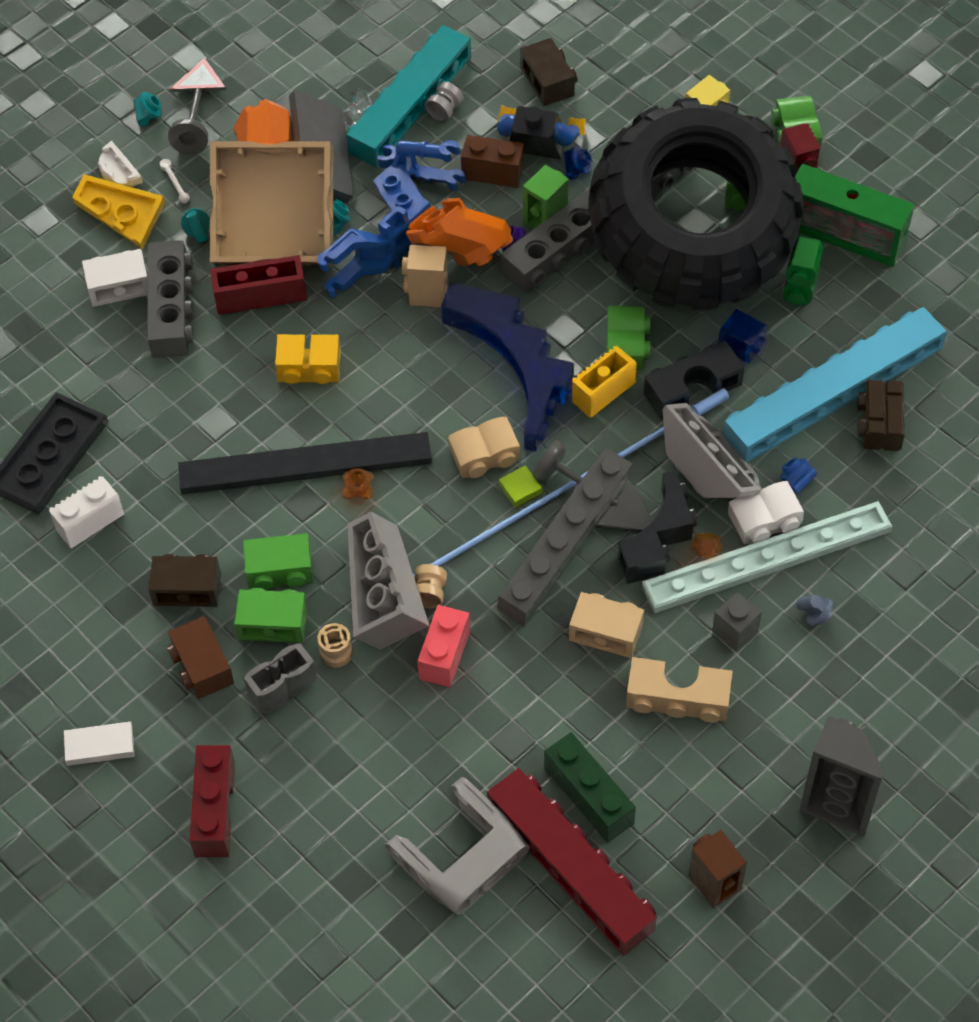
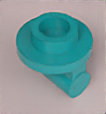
(146, 107)
(340, 215)
(196, 223)

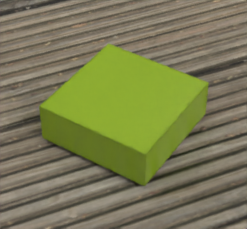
(520, 486)

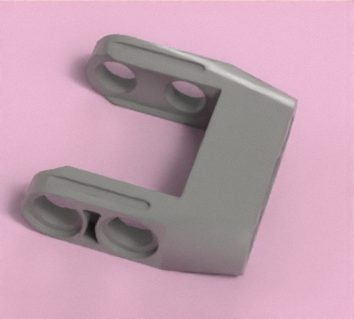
(479, 867)

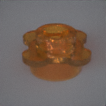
(354, 477)

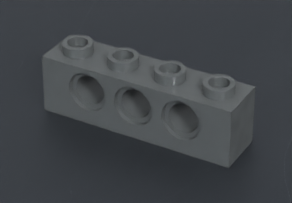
(169, 299)

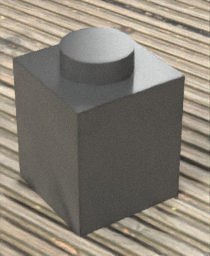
(736, 621)

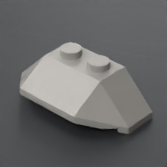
(706, 455)

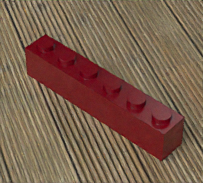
(573, 862)

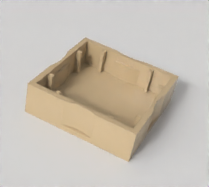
(270, 201)

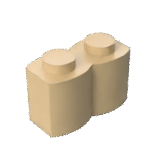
(484, 447)

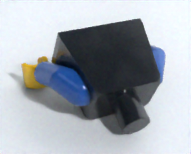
(539, 130)

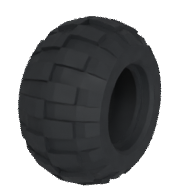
(685, 264)

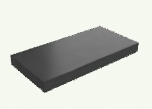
(323, 122)

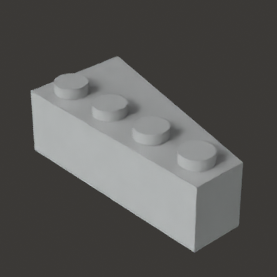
(382, 584)

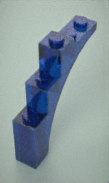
(498, 323)

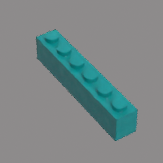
(406, 96)

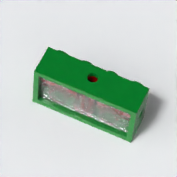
(853, 215)

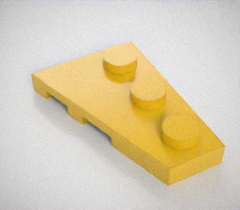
(120, 207)

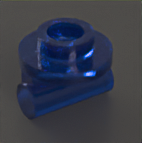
(577, 161)

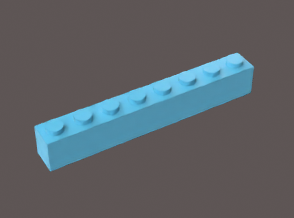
(833, 384)

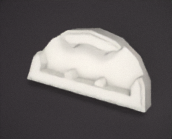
(117, 168)

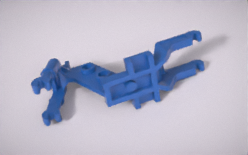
(377, 252)

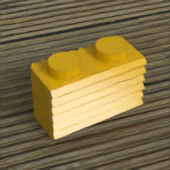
(603, 381)

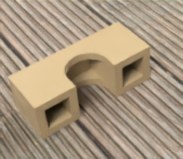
(703, 699)

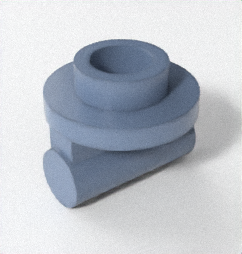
(818, 609)

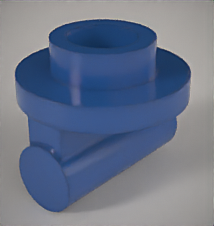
(797, 473)

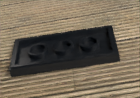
(49, 452)

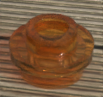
(706, 545)

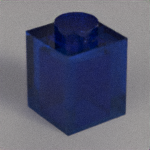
(744, 335)

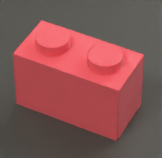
(444, 646)

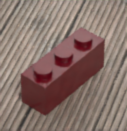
(258, 284)

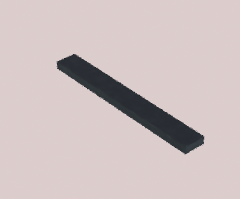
(304, 463)

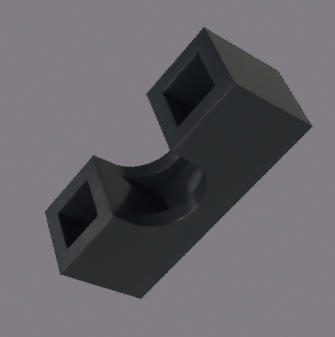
(713, 366)

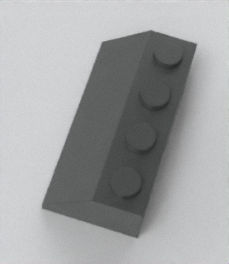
(842, 777)

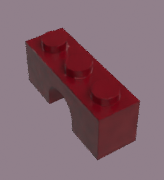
(210, 801)

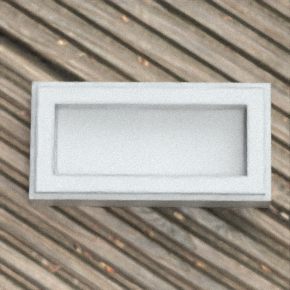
(99, 743)

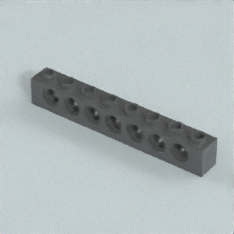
(562, 238)

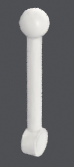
(165, 165)

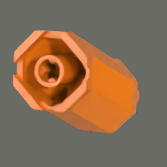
(264, 124)
(463, 231)

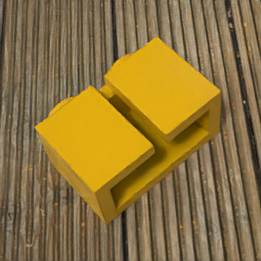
(315, 364)

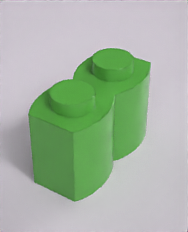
(794, 112)
(627, 330)

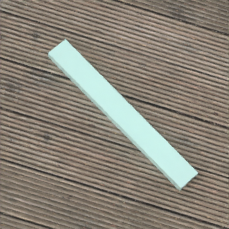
(766, 557)

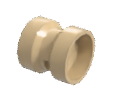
(429, 582)
(338, 652)

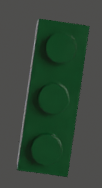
(589, 787)

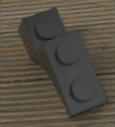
(646, 552)

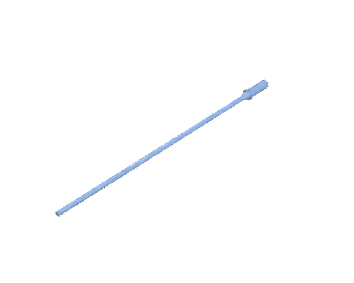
(699, 408)

